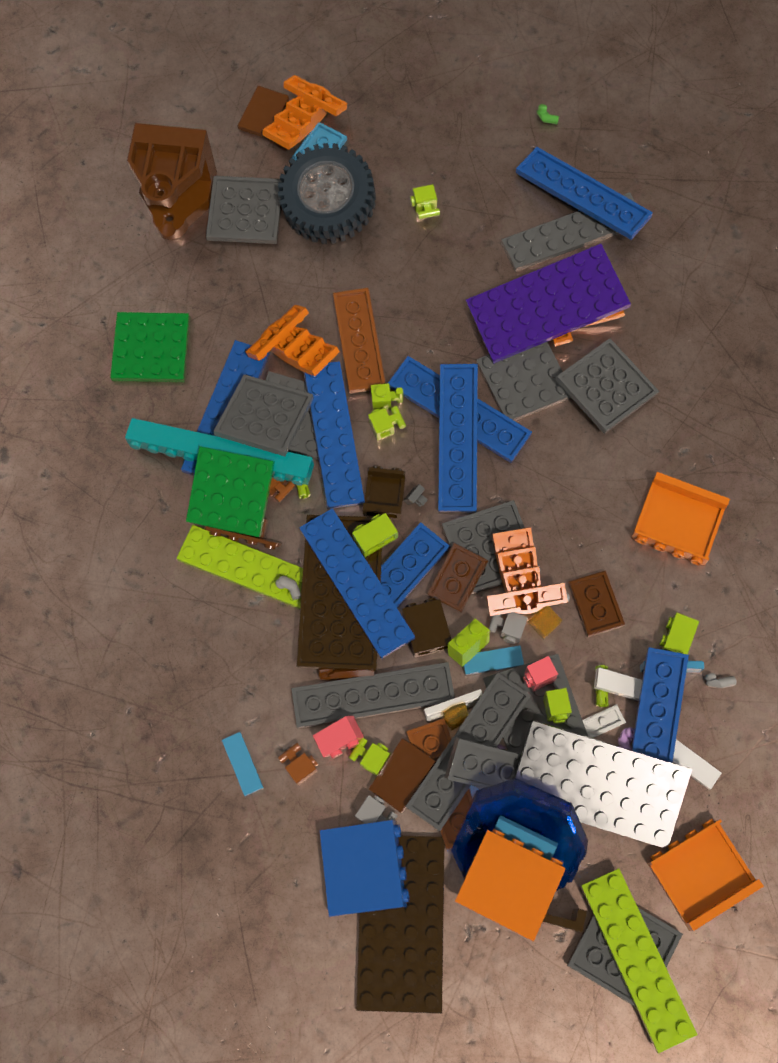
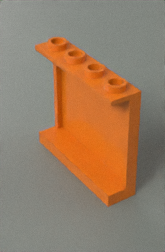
(680, 519)
(703, 875)
(511, 884)

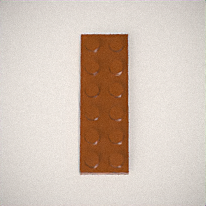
(358, 339)
(433, 740)

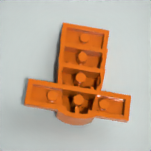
(302, 112)
(294, 344)
(521, 576)

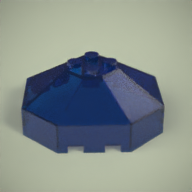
(529, 808)

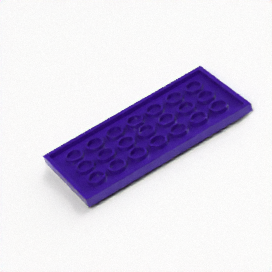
(548, 303)

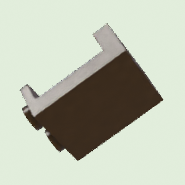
(384, 492)
(428, 625)
(575, 924)

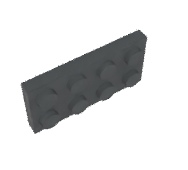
(480, 764)

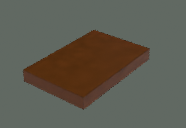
(261, 110)
(457, 577)
(596, 603)
(402, 775)

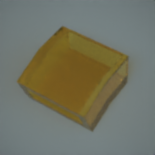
(545, 621)
(456, 715)

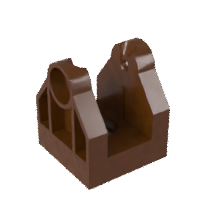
(173, 175)

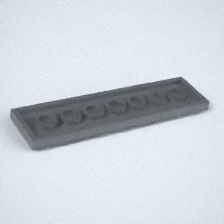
(555, 239)
(372, 695)
(485, 725)

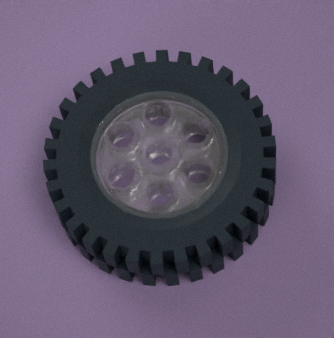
(338, 216)

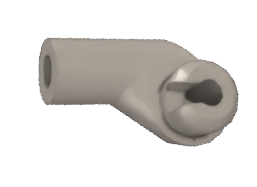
(290, 584)
(720, 683)

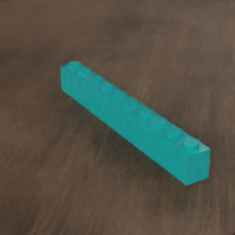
(186, 444)

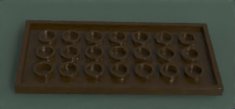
(327, 628)
(404, 945)

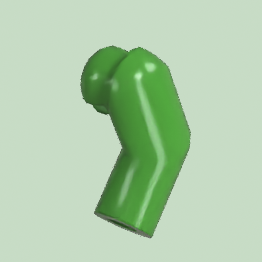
(545, 116)

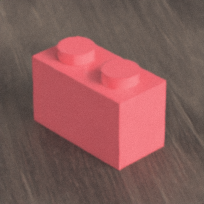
(540, 674)
(338, 737)

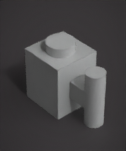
(512, 626)
(372, 811)

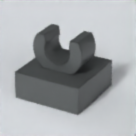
(416, 496)

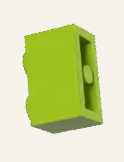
(374, 534)
(679, 634)
(468, 642)
(557, 705)

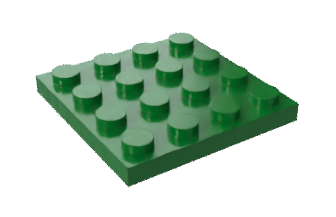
(150, 347)
(230, 491)

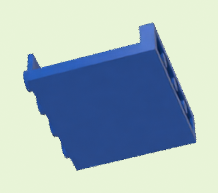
(363, 868)

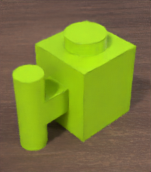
(425, 201)
(383, 396)
(383, 424)
(373, 758)

